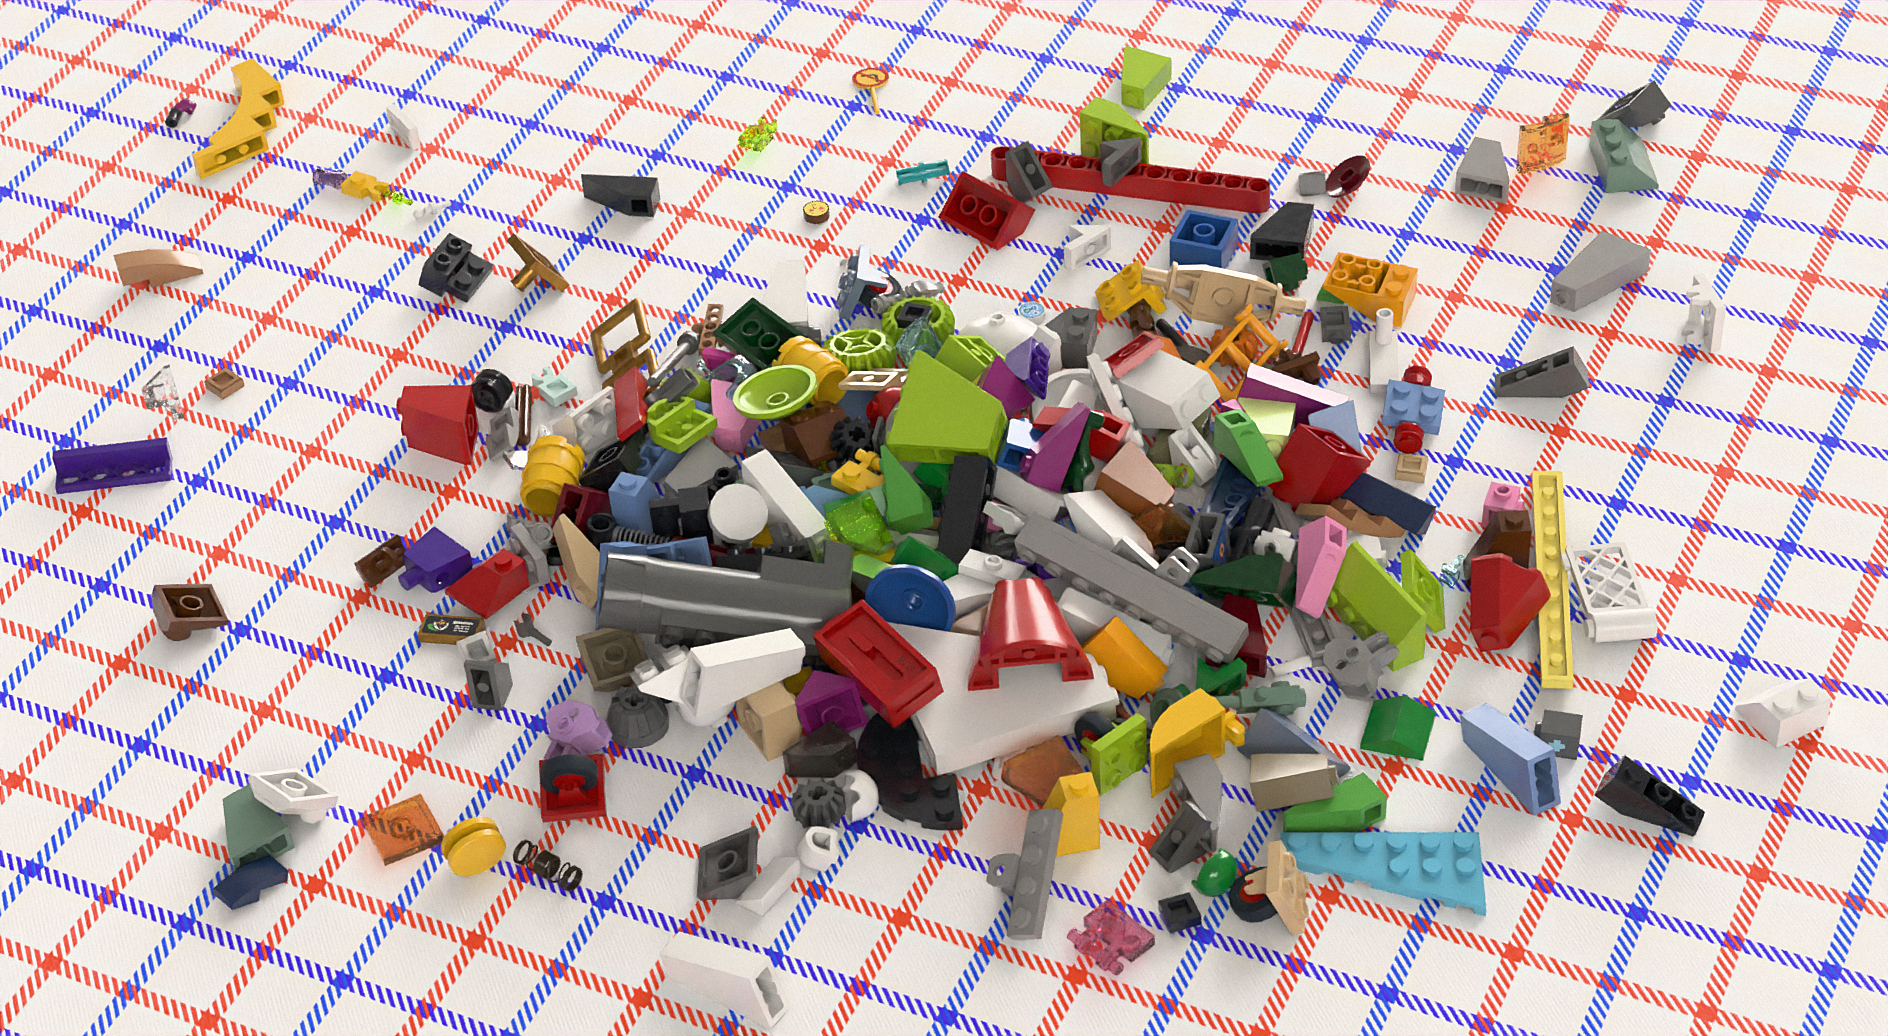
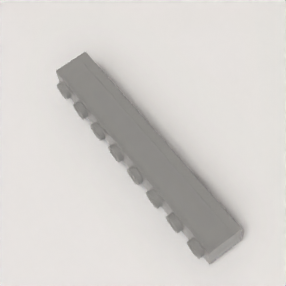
(1131, 588)

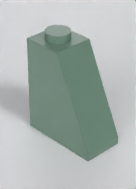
(253, 829)

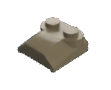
(611, 657)

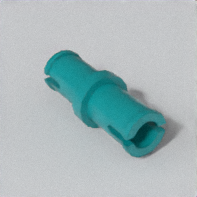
(922, 172)

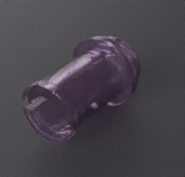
(329, 178)

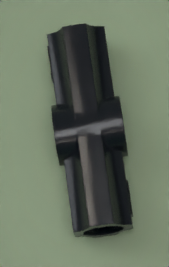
(1256, 518)

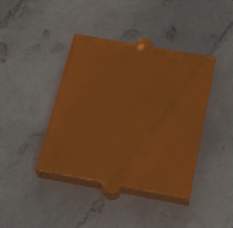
(1162, 525)

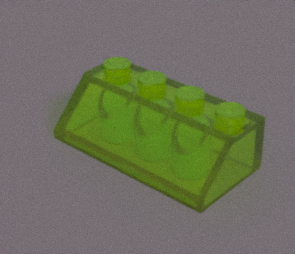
(860, 525)

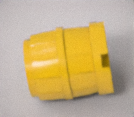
(824, 364)
(547, 468)

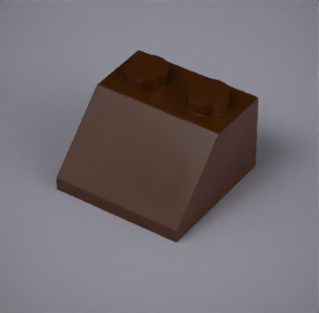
(808, 431)

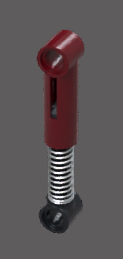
(604, 529)

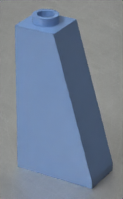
(1514, 756)

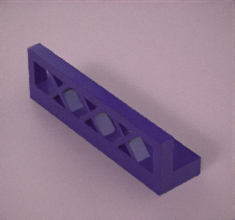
(113, 461)

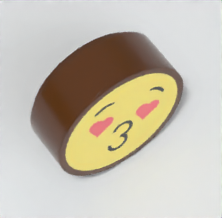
(816, 212)

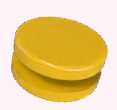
(473, 846)

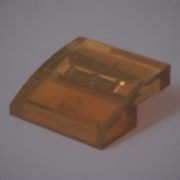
(1542, 143)

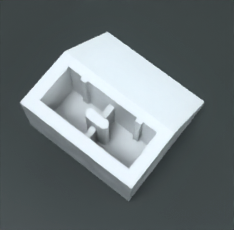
(590, 422)
(665, 675)

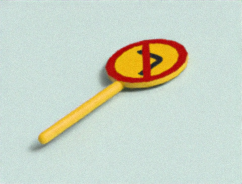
(870, 79)

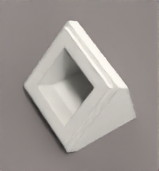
(475, 648)

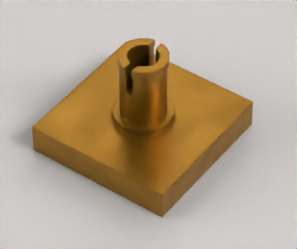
(535, 265)

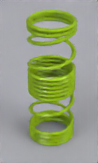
(1170, 475)

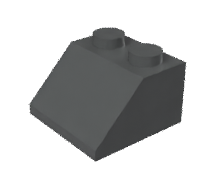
(1078, 335)

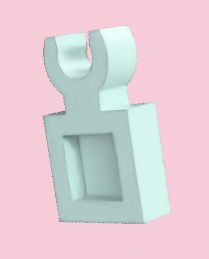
(554, 389)

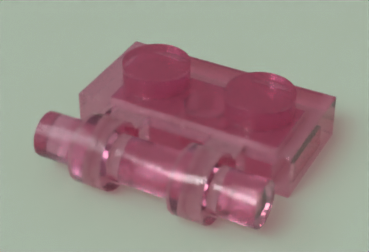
(1118, 931)

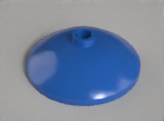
(893, 598)

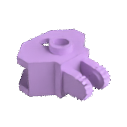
(575, 733)

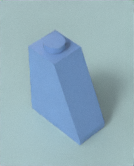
(630, 502)

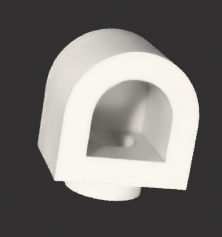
(818, 848)

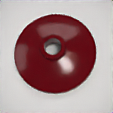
(1347, 176)

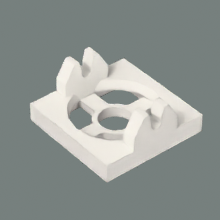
(1711, 328)

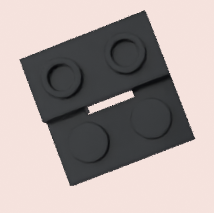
(454, 269)
(689, 506)

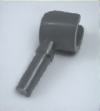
(527, 629)

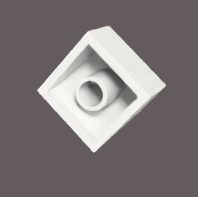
(1787, 711)

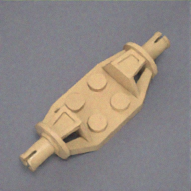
(1221, 293)

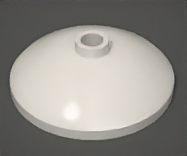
(1001, 330)

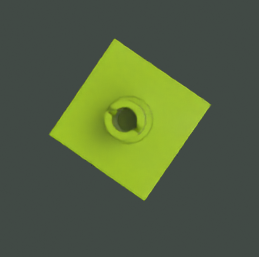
(1423, 589)

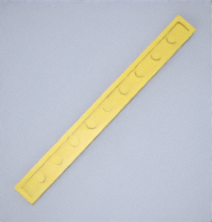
(1554, 617)

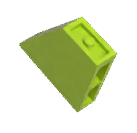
(944, 416)

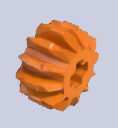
(1244, 341)

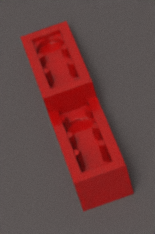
(630, 403)

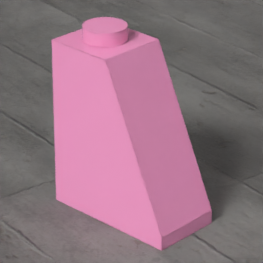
(733, 428)

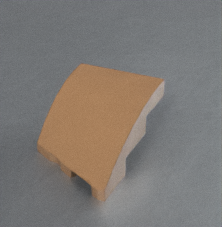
(1352, 518)

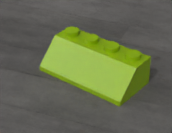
(1375, 602)

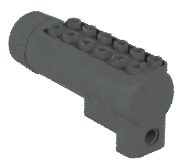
(717, 604)

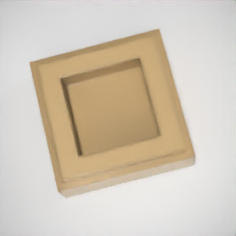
(1411, 467)

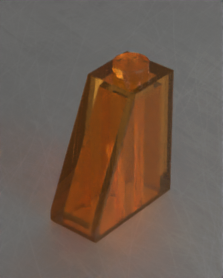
(1038, 769)

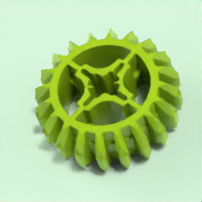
(941, 321)
(863, 349)

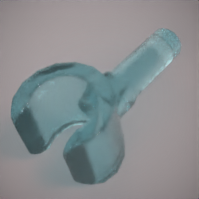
(1450, 573)

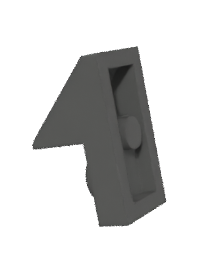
(1119, 158)
(1179, 840)

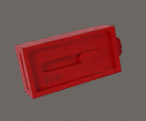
(879, 661)

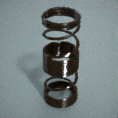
(552, 867)

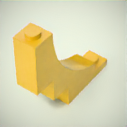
(245, 131)

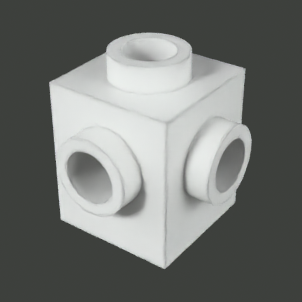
(1279, 542)

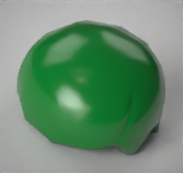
(1217, 874)

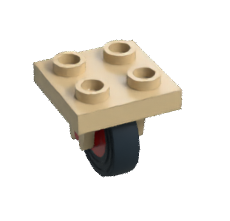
(1273, 891)

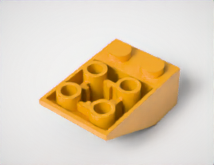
(1372, 285)

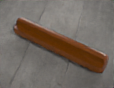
(523, 405)

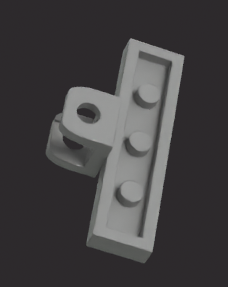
(1170, 569)
(1029, 876)

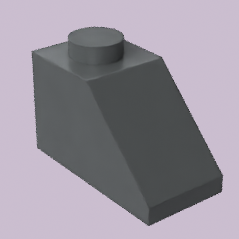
(1025, 173)
(488, 683)

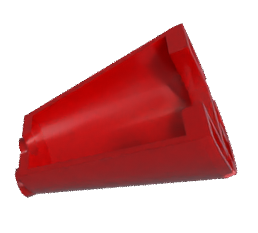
(1022, 630)

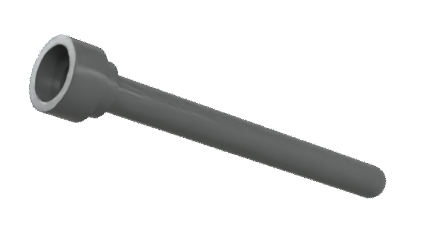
(686, 345)

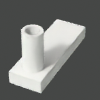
(1383, 352)

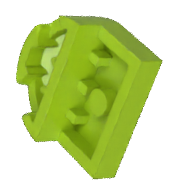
(678, 424)

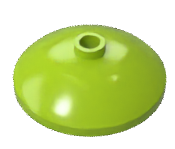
(775, 392)

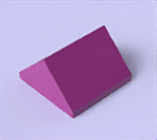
(827, 699)

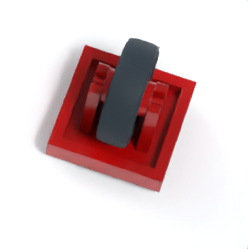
(572, 787)

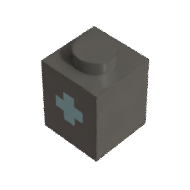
(1561, 732)

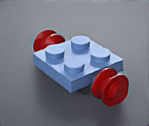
(1413, 408)

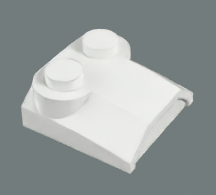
(293, 793)

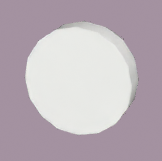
(737, 513)

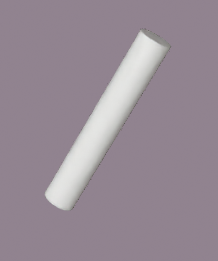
(1292, 665)

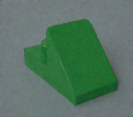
(1223, 681)

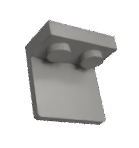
(535, 560)

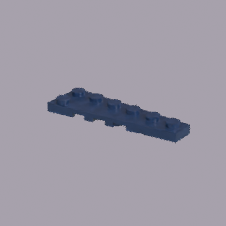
(1229, 493)

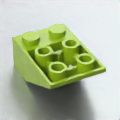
(1109, 122)

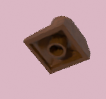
(186, 608)

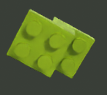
(967, 355)

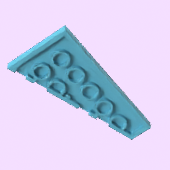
(1402, 863)

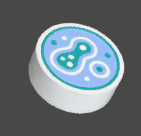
(1032, 311)

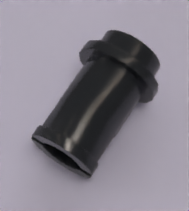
(723, 477)

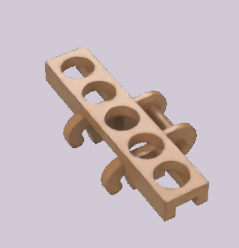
(708, 327)

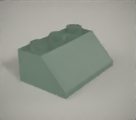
(1620, 157)

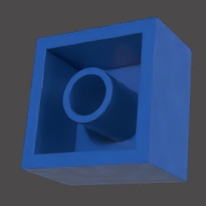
(1204, 240)

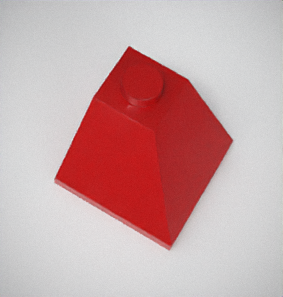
(491, 583)

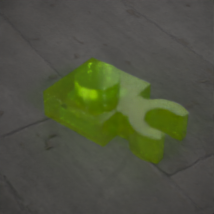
(758, 136)

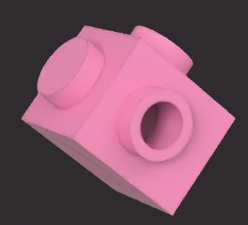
(1501, 498)

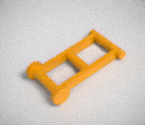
(1242, 318)

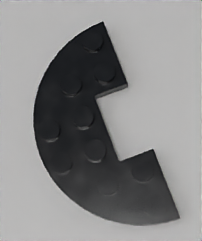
(895, 766)

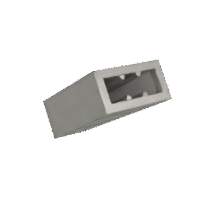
(1483, 172)
(698, 468)

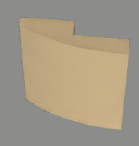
(874, 381)

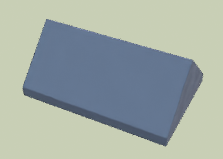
(1279, 735)

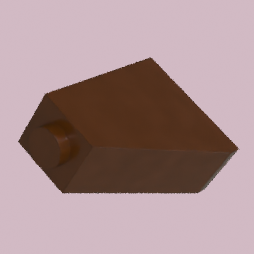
(1507, 534)

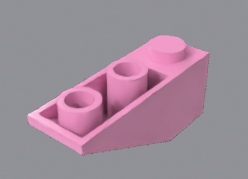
(1318, 563)

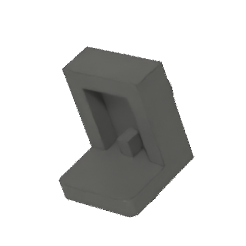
(1335, 324)

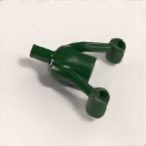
(1081, 463)

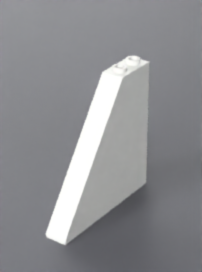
(984, 724)

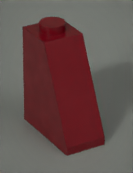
(579, 503)
(1254, 649)

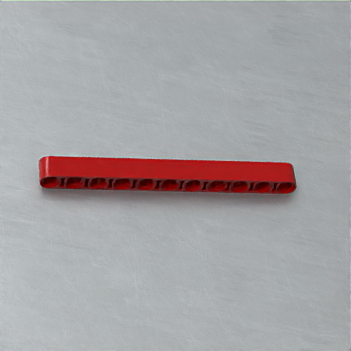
(1149, 182)

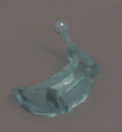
(734, 367)

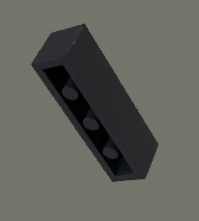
(964, 521)

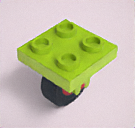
(1112, 748)

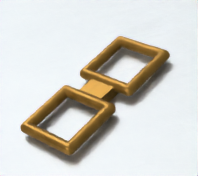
(627, 355)

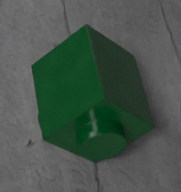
(1286, 270)

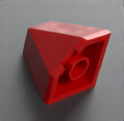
(1503, 600)

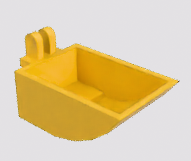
(1190, 730)

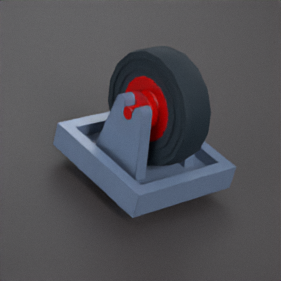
(863, 283)

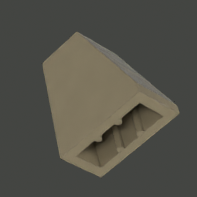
(1290, 779)

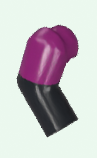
(176, 112)

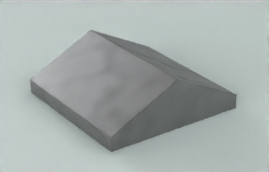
(728, 866)

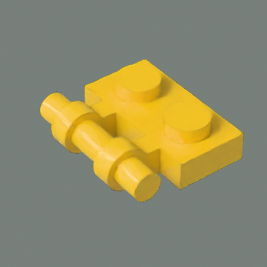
(858, 478)

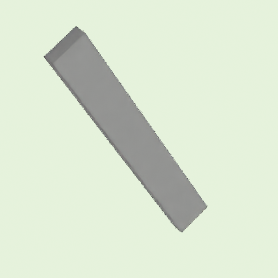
(1312, 632)

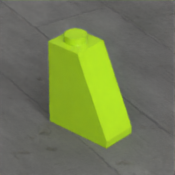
(1143, 76)

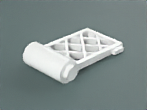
(1618, 619)

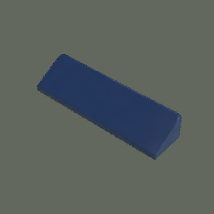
(1391, 502)

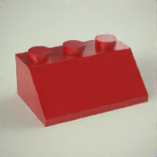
(985, 212)

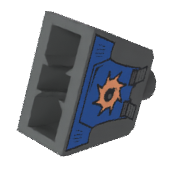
(1208, 552)

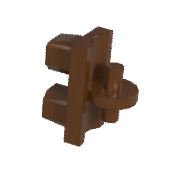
(1298, 366)
(381, 561)

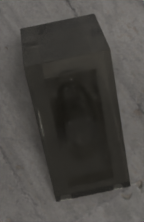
(821, 753)

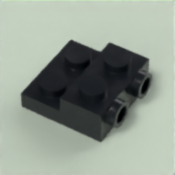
(611, 461)

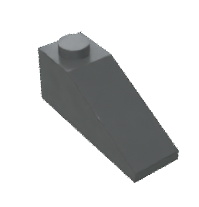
(1546, 377)

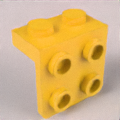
(1126, 290)

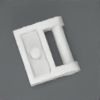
(1006, 517)

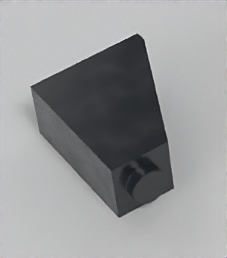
(1284, 233)

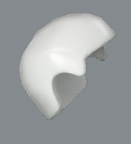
(863, 795)

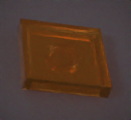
(402, 829)

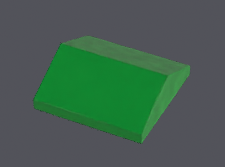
(1398, 727)

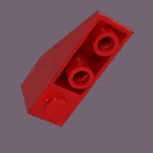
(1103, 442)

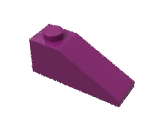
(1053, 452)

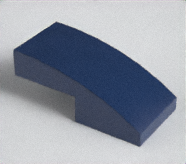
(245, 884)

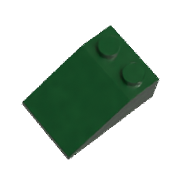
(756, 334)
(1257, 577)

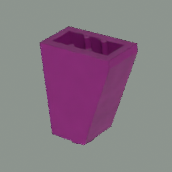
(1006, 387)

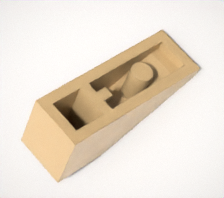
(579, 560)

